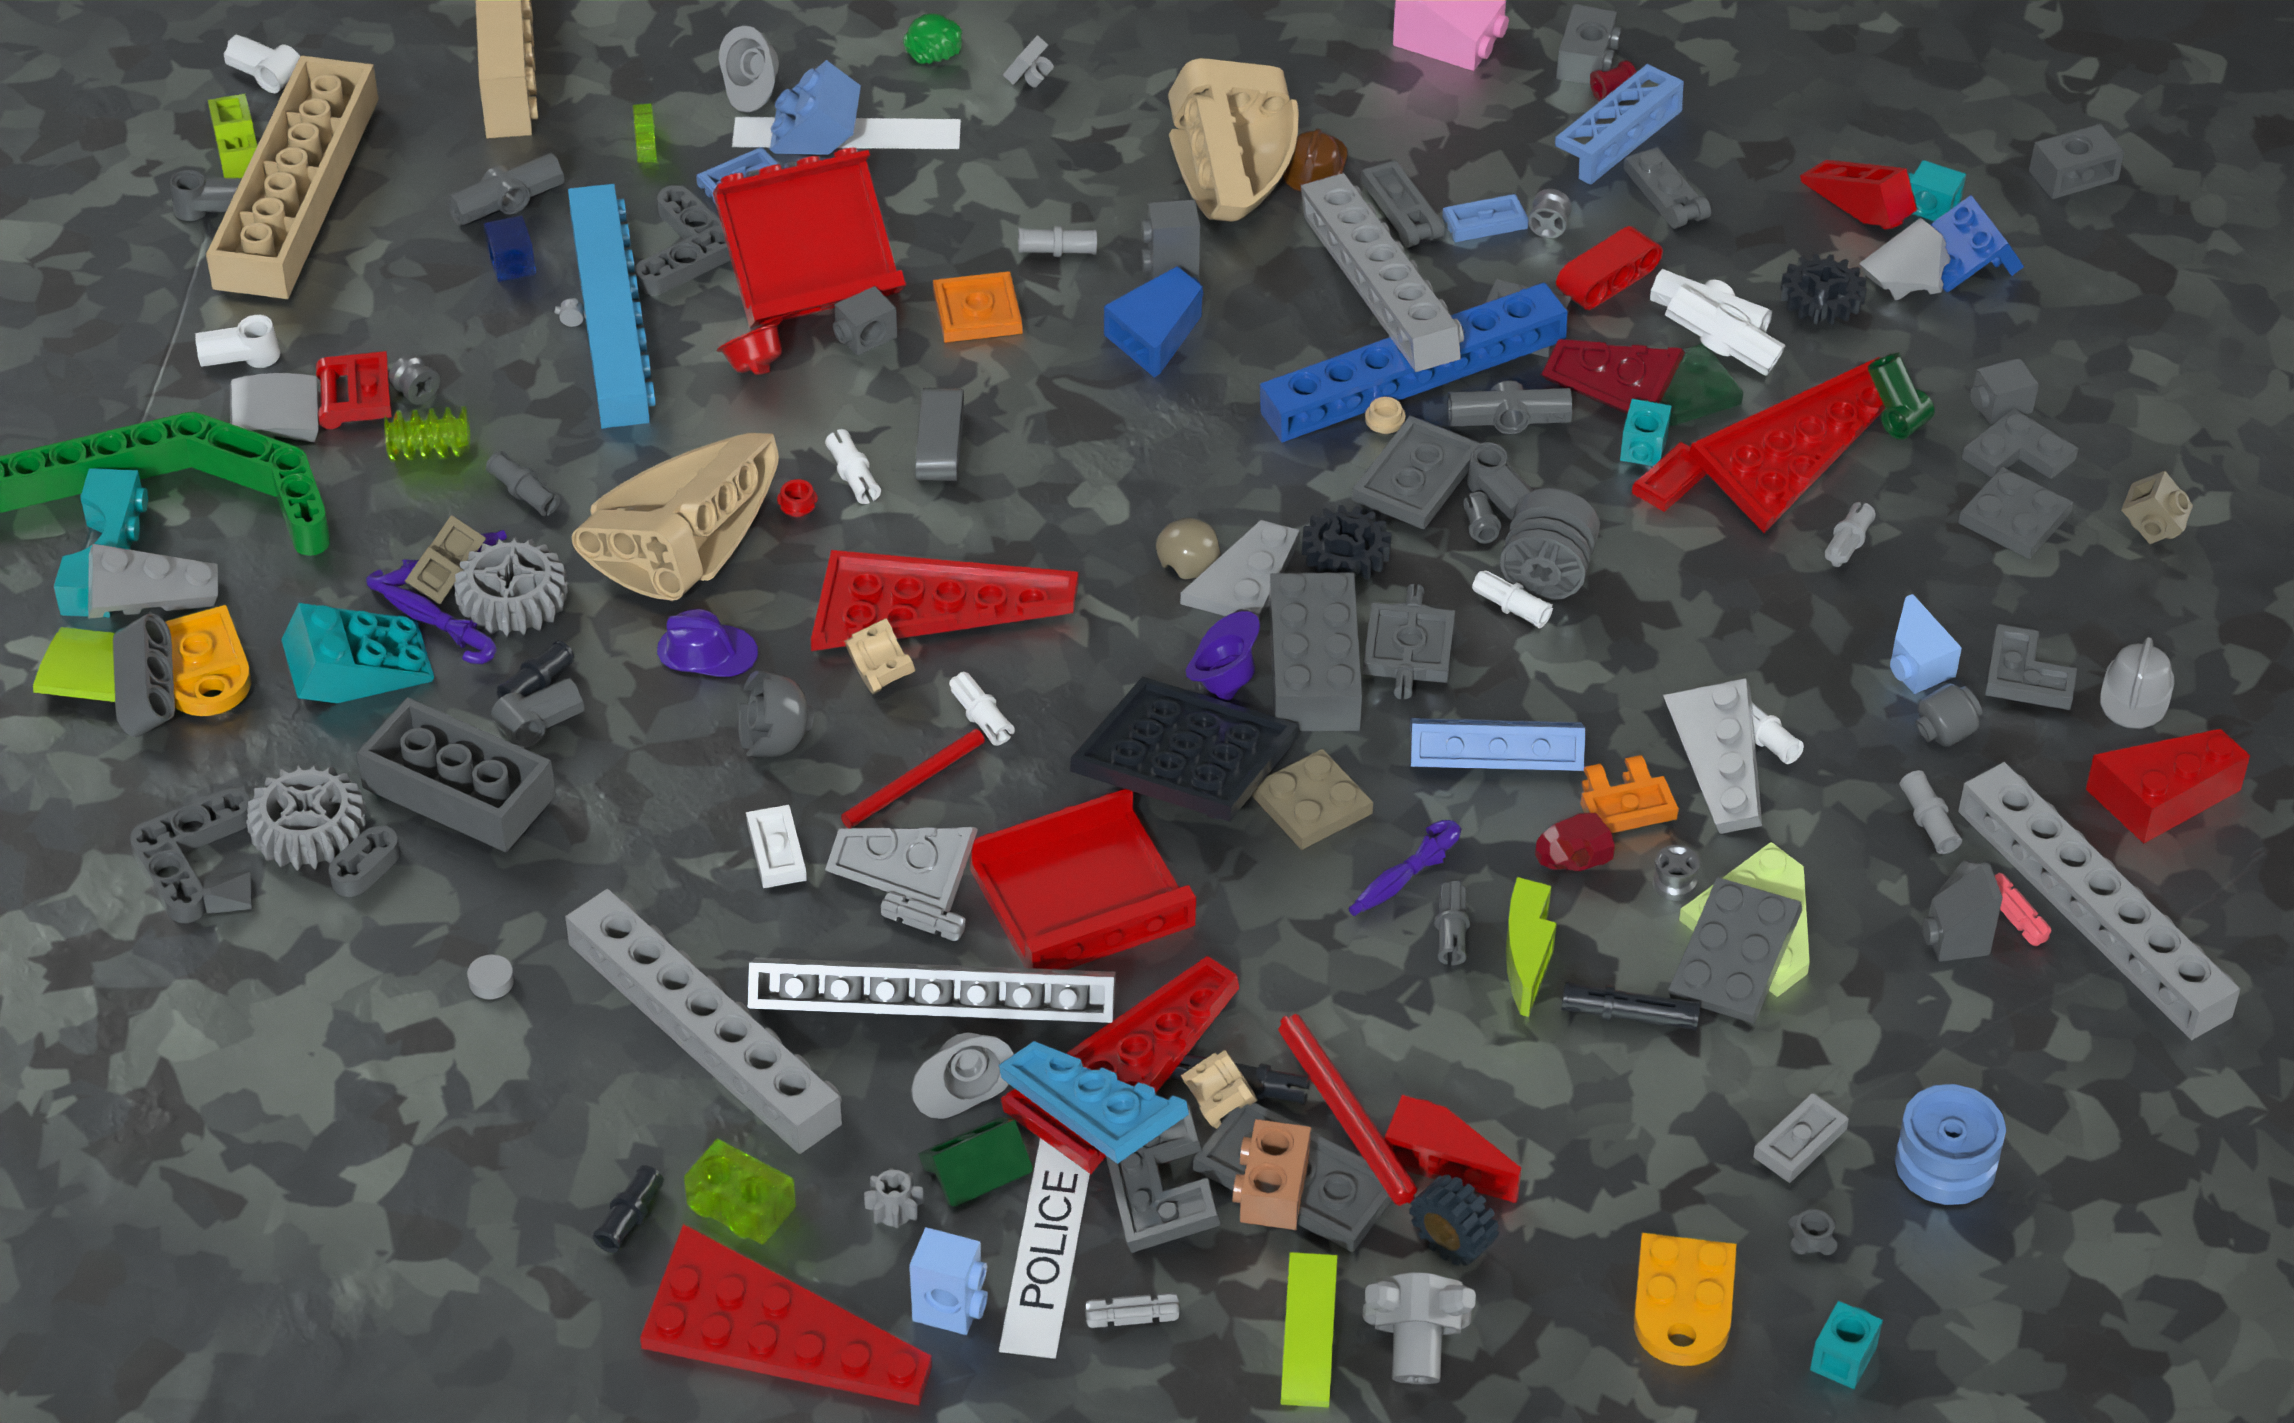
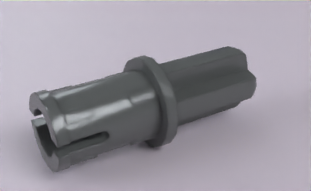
(1452, 922)

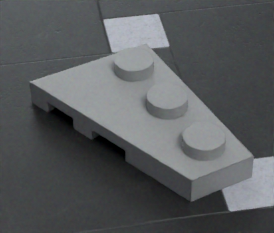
(145, 580)

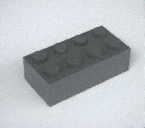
(1315, 650)
(456, 774)

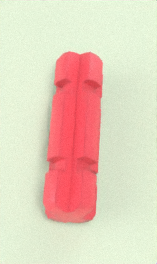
(2022, 913)

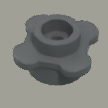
(1816, 1223)

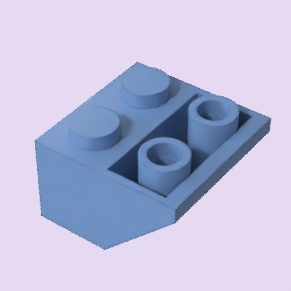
(815, 113)

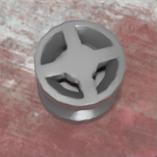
(1549, 213)
(414, 379)
(1676, 872)

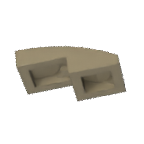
(441, 561)

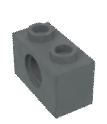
(1588, 43)
(2076, 161)

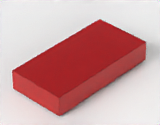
(1669, 478)

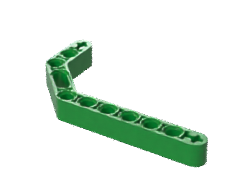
(171, 446)

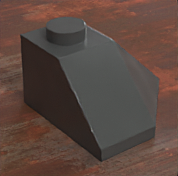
(1964, 913)

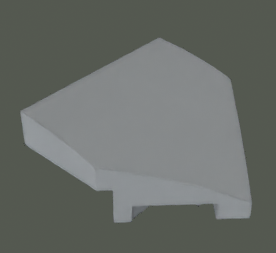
(1909, 261)

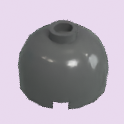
(775, 715)

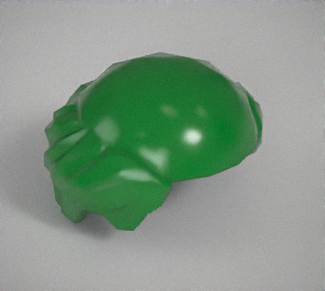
(932, 38)

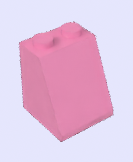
(1450, 29)

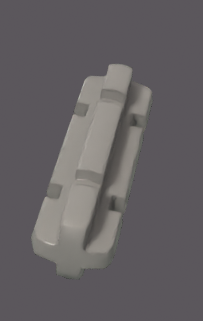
(923, 916)
(1132, 1310)

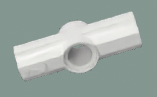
(1668, 284)
(1724, 330)

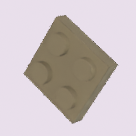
(1312, 799)

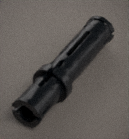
(1632, 1006)
(1261, 1080)

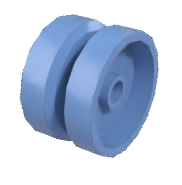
(1950, 1144)

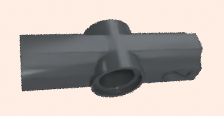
(505, 189)
(1509, 407)

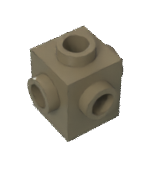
(2157, 507)

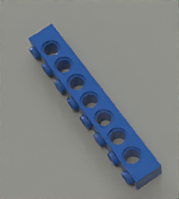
(1351, 381)

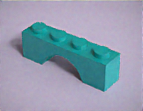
(112, 507)

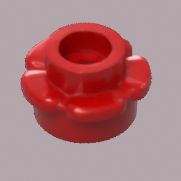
(797, 498)

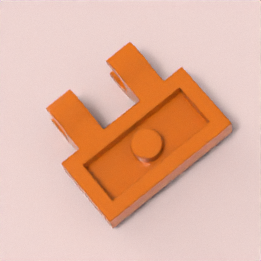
(1630, 805)

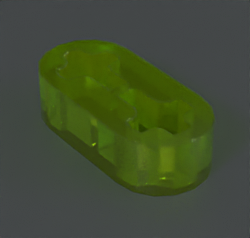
(644, 133)

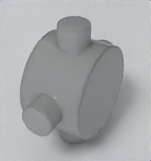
(571, 312)

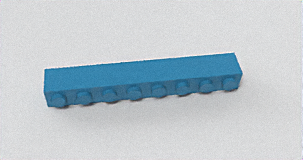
(609, 307)

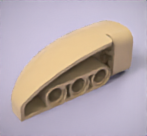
(1231, 133)
(679, 516)

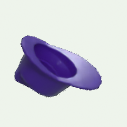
(705, 646)
(1225, 655)

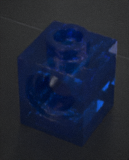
(510, 248)

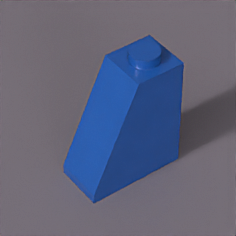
(1155, 318)

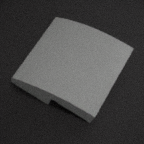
(276, 405)

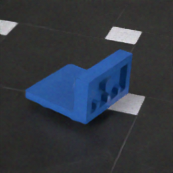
(1972, 243)

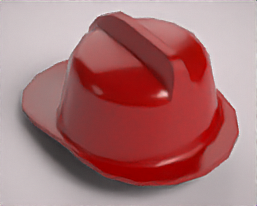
(754, 349)

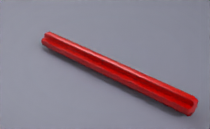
(1348, 1110)

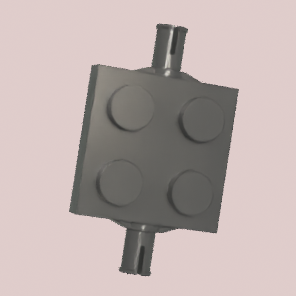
(1409, 642)

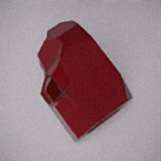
(1576, 843)

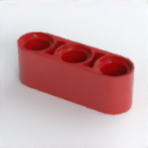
(1609, 267)

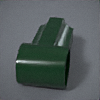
(1905, 405)

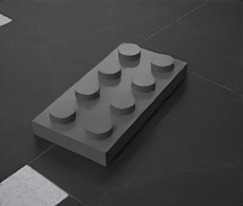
(1339, 1190)

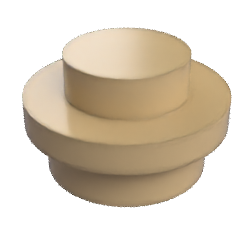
(1385, 415)

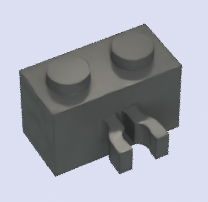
(1171, 238)

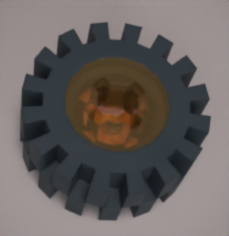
(1454, 1220)

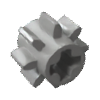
(893, 1197)

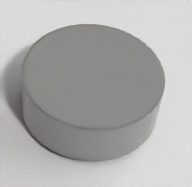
(490, 976)

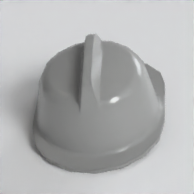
(748, 68)
(2137, 686)
(960, 1075)

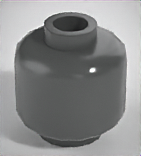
(1948, 715)

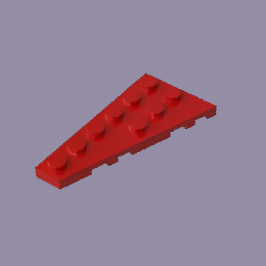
(1785, 448)
(932, 595)
(1138, 1047)
(752, 1319)

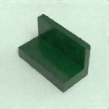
(978, 1160)

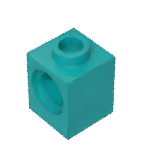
(1936, 189)
(1645, 432)
(1842, 1359)

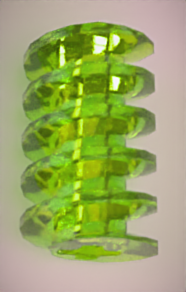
(427, 434)

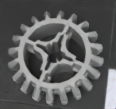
(511, 586)
(306, 809)

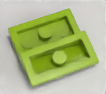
(78, 665)

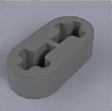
(366, 862)

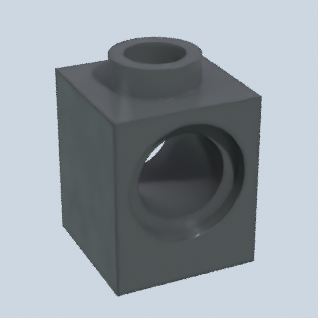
(865, 321)

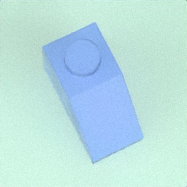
(1923, 649)

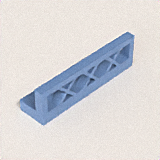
(1631, 125)
(1497, 744)

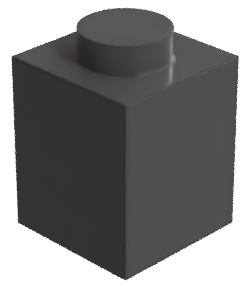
(2002, 388)

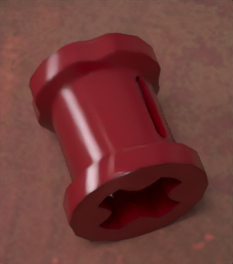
(1606, 82)

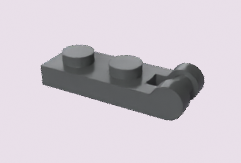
(1666, 188)
(1402, 203)

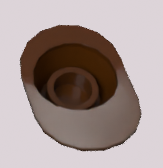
(1315, 159)

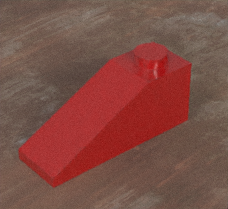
(1865, 191)
(1438, 1143)

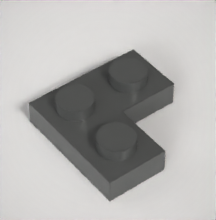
(2019, 438)
(2021, 678)

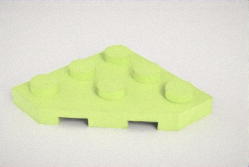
(1778, 874)

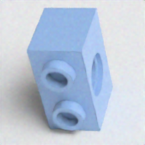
(947, 1281)

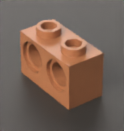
(1274, 1164)

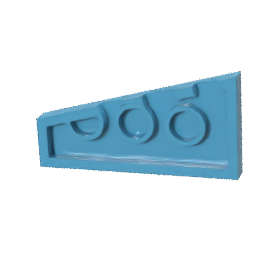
(1092, 1102)

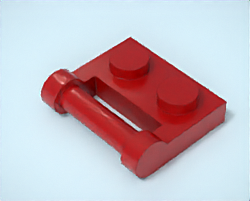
(366, 388)

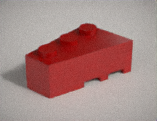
(2167, 780)

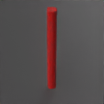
(912, 778)

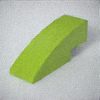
(233, 133)
(1528, 941)
(1309, 1329)

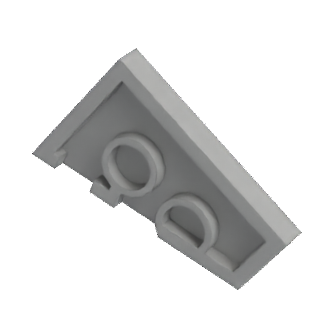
(1242, 574)
(909, 862)

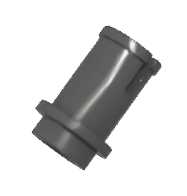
(1483, 524)

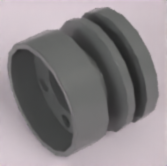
(1550, 543)

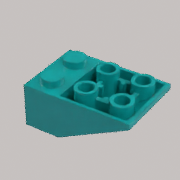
(353, 653)

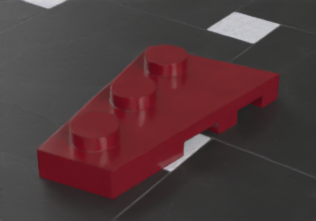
(1613, 372)

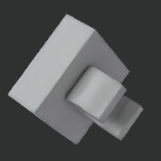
(1029, 64)

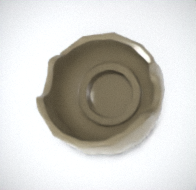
(1188, 547)

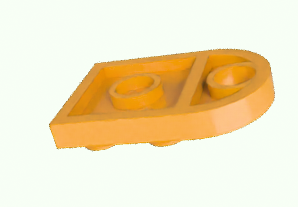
(207, 659)
(1685, 1291)

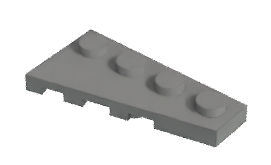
(1721, 747)

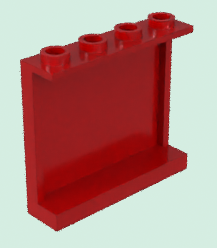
(805, 236)
(1079, 884)

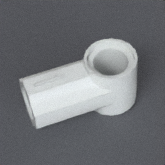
(269, 66)
(250, 341)

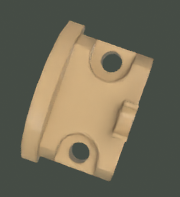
(878, 656)
(1218, 1087)

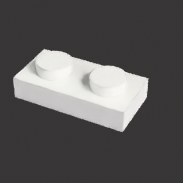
(776, 846)

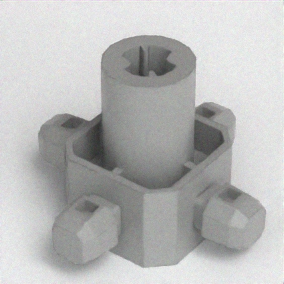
(1418, 1313)

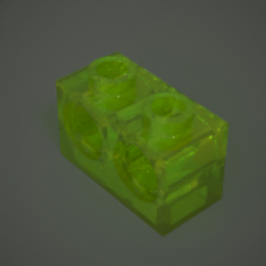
(739, 1192)

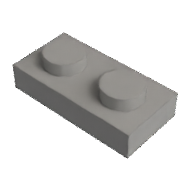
(1801, 1137)

